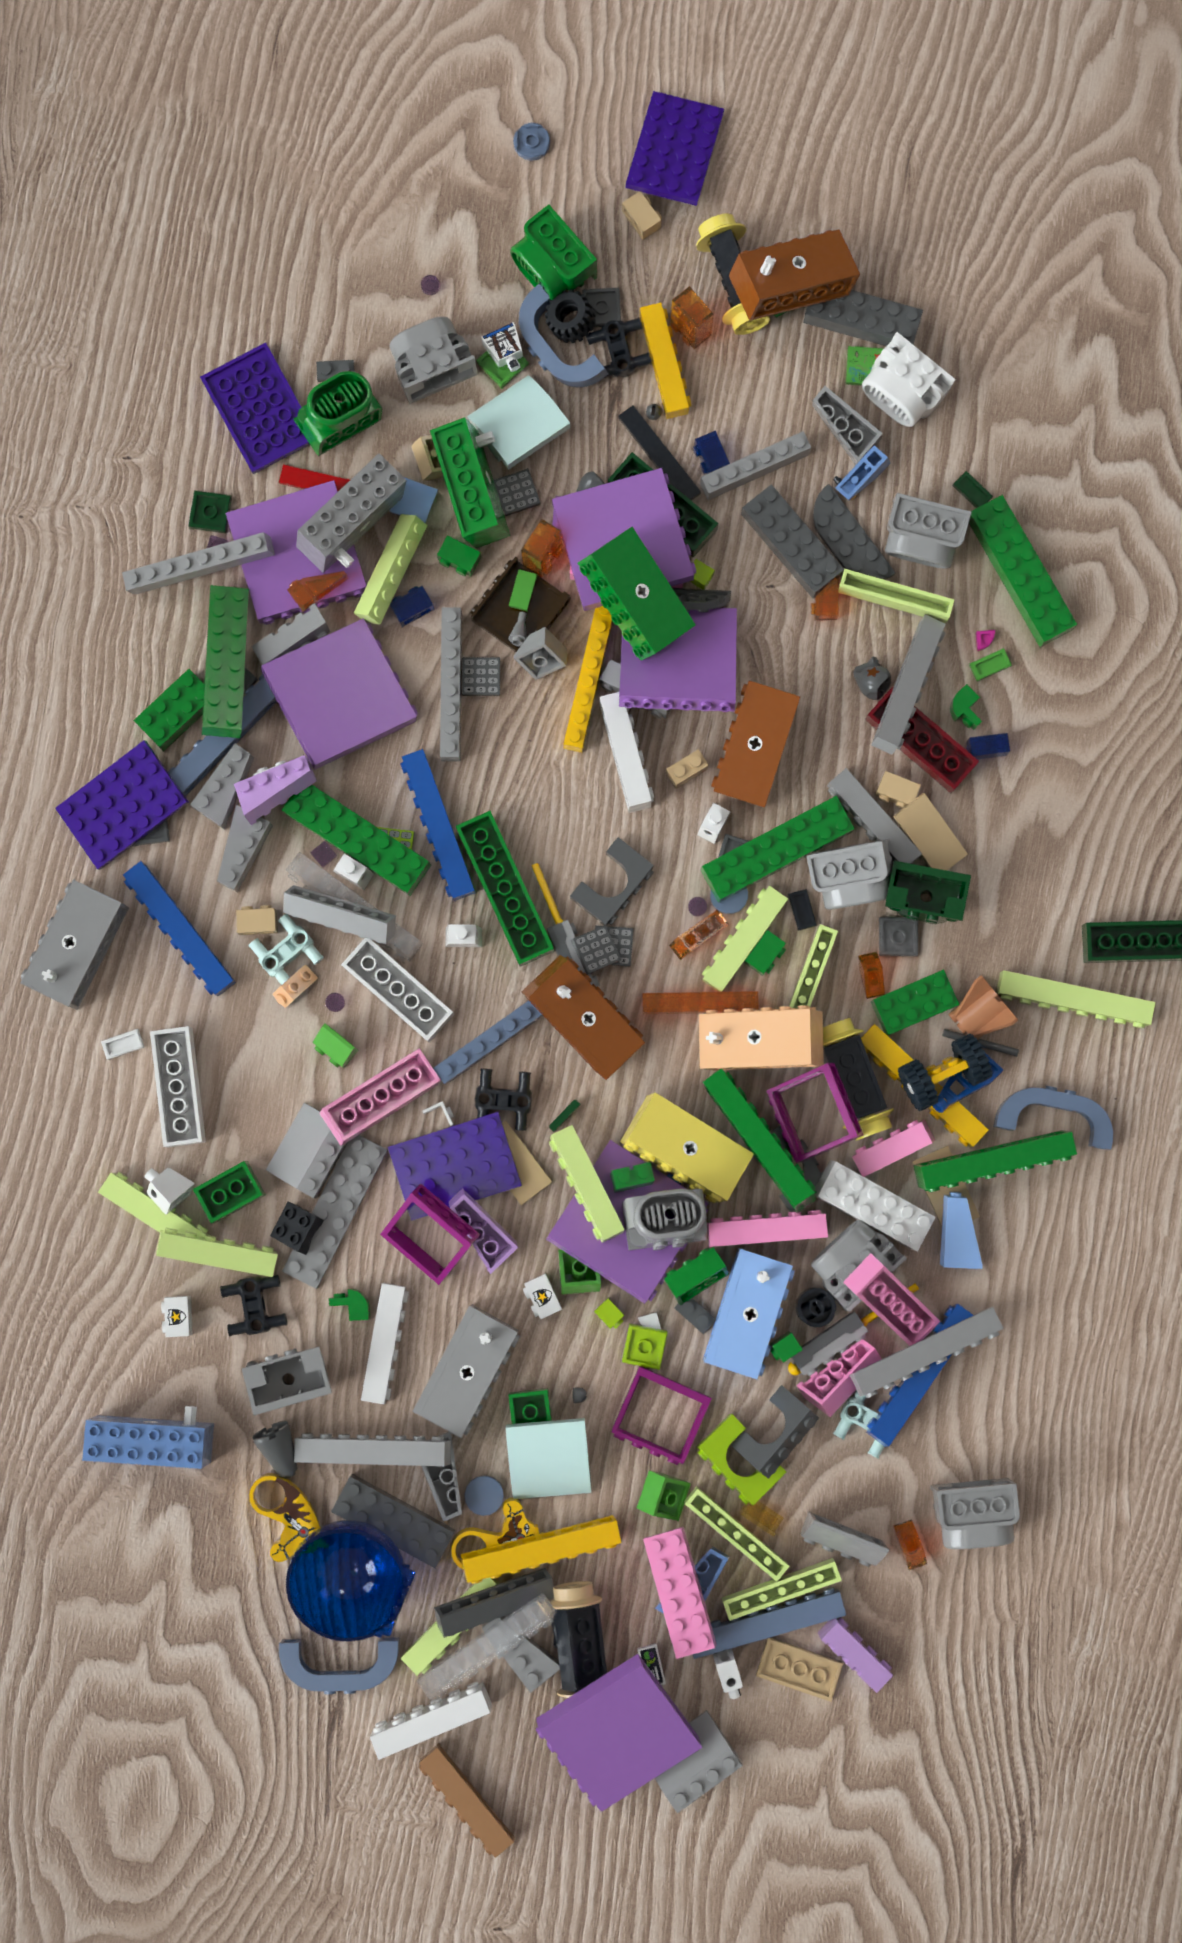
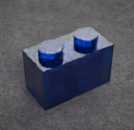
(710, 452)
(411, 606)
(988, 746)

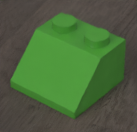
(334, 1045)
(576, 1276)
(663, 1495)

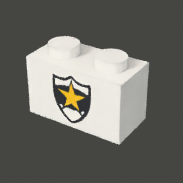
(542, 1296)
(177, 1316)

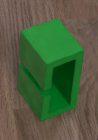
(458, 555)
(765, 952)
(627, 1179)
(785, 1347)

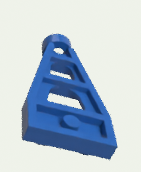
(952, 1098)

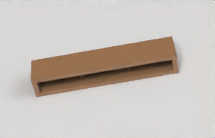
(466, 1800)

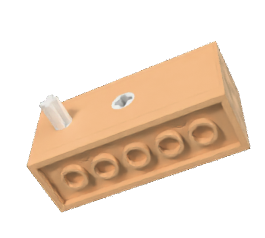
(761, 1038)

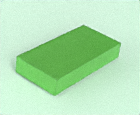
(523, 590)
(990, 664)

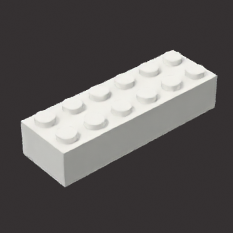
(625, 753)
(397, 989)
(177, 1086)
(873, 1205)
(430, 1720)

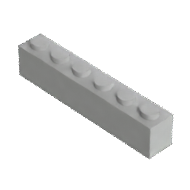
(755, 465)
(872, 817)
(339, 914)

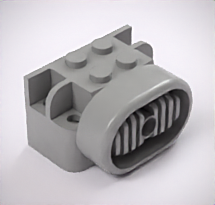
(431, 358)
(925, 531)
(852, 874)
(649, 1227)
(847, 1253)
(267, 1386)
(976, 1513)

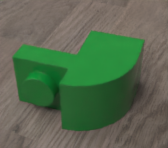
(961, 706)
(357, 1304)

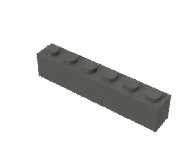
(492, 1602)

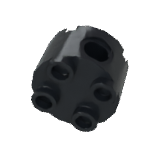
(815, 1307)

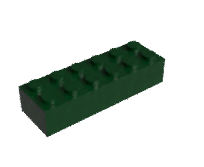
(696, 523)
(1132, 941)

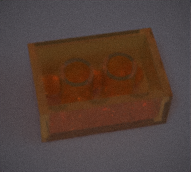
(691, 318)
(542, 548)

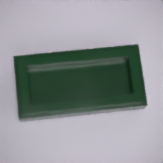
(972, 490)
(564, 1115)

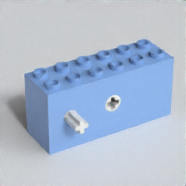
(741, 1342)

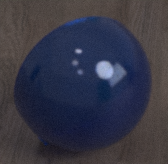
(348, 1581)

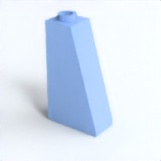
(958, 1235)

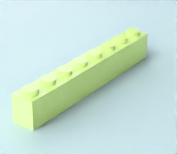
(1075, 998)

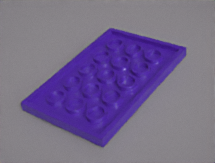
(674, 148)
(257, 407)
(121, 805)
(454, 1158)

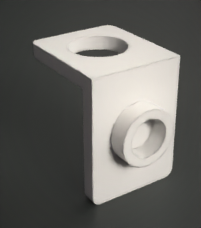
(447, 1111)

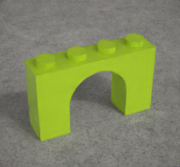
(715, 1448)

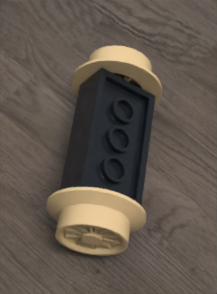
(578, 1636)

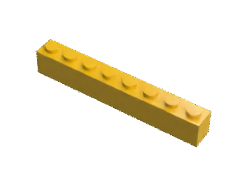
(588, 680)
(891, 1057)
(540, 1549)

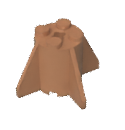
(982, 1011)

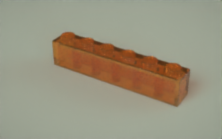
(698, 1002)

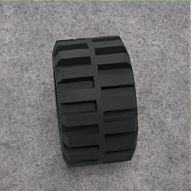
(576, 328)

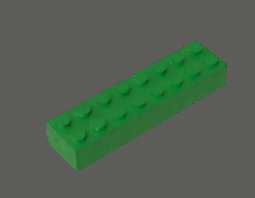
(1021, 571)
(225, 661)
(357, 838)
(777, 849)
(505, 888)
(756, 1135)
(995, 1159)

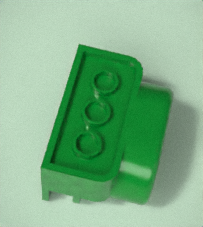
(553, 254)
(332, 423)

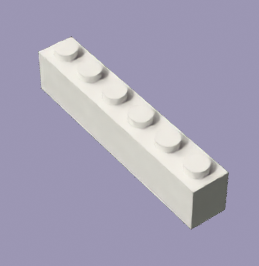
(383, 1343)

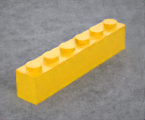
(664, 361)

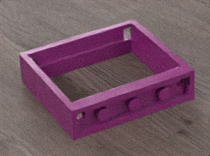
(841, 1098)
(444, 1217)
(640, 1442)

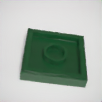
(209, 511)

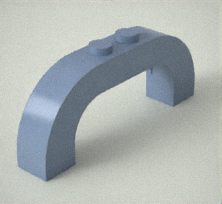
(575, 376)
(1100, 1125)
(333, 1681)

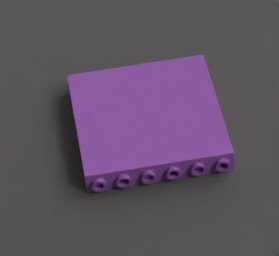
(604, 511)
(272, 575)
(689, 672)
(339, 693)
(631, 1270)
(618, 1733)

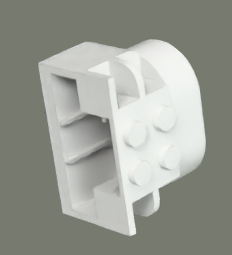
(906, 382)

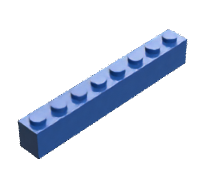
(438, 825)
(179, 928)
(910, 1392)

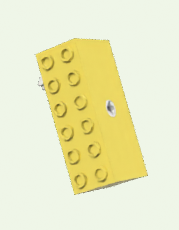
(686, 1148)

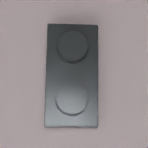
(327, 369)
(696, 1315)

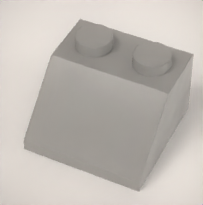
(541, 654)

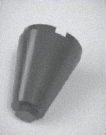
(277, 1448)

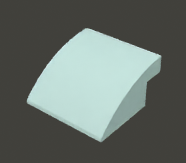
(520, 420)
(548, 1458)

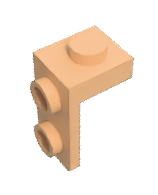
(295, 986)

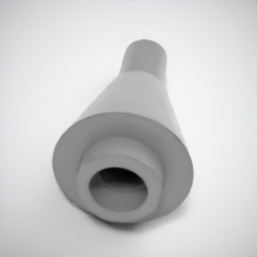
(518, 633)

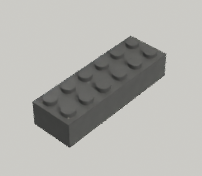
(865, 318)
(791, 541)
(406, 1525)

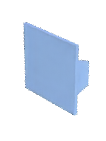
(416, 500)

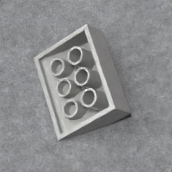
(306, 1153)
(843, 1539)
(702, 1769)

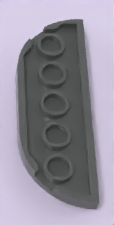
(846, 537)
(702, 599)

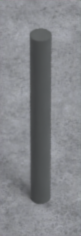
(985, 1044)

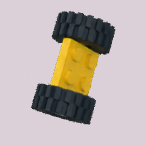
(968, 1059)

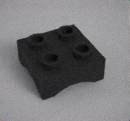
(296, 1227)

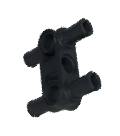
(619, 347)
(504, 1098)
(253, 1305)

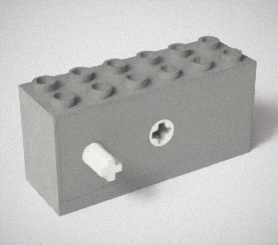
(350, 514)
(67, 970)
(450, 1394)

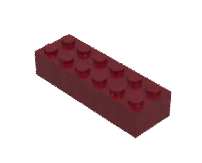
(930, 747)

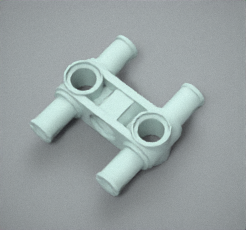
(286, 950)
(861, 1418)

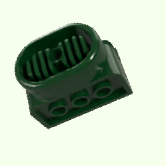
(946, 889)

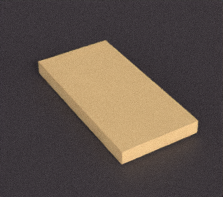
(930, 834)
(530, 1172)
(936, 1198)
(799, 1669)

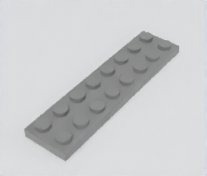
(337, 1208)

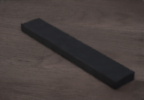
(658, 452)

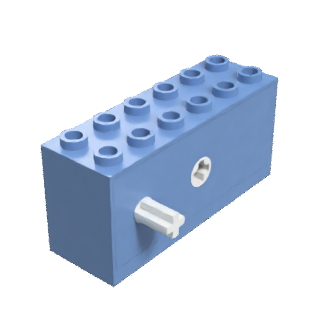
(149, 1441)

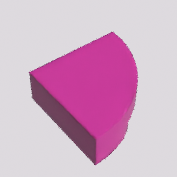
(984, 639)

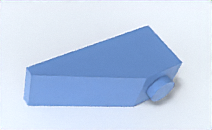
(863, 473)

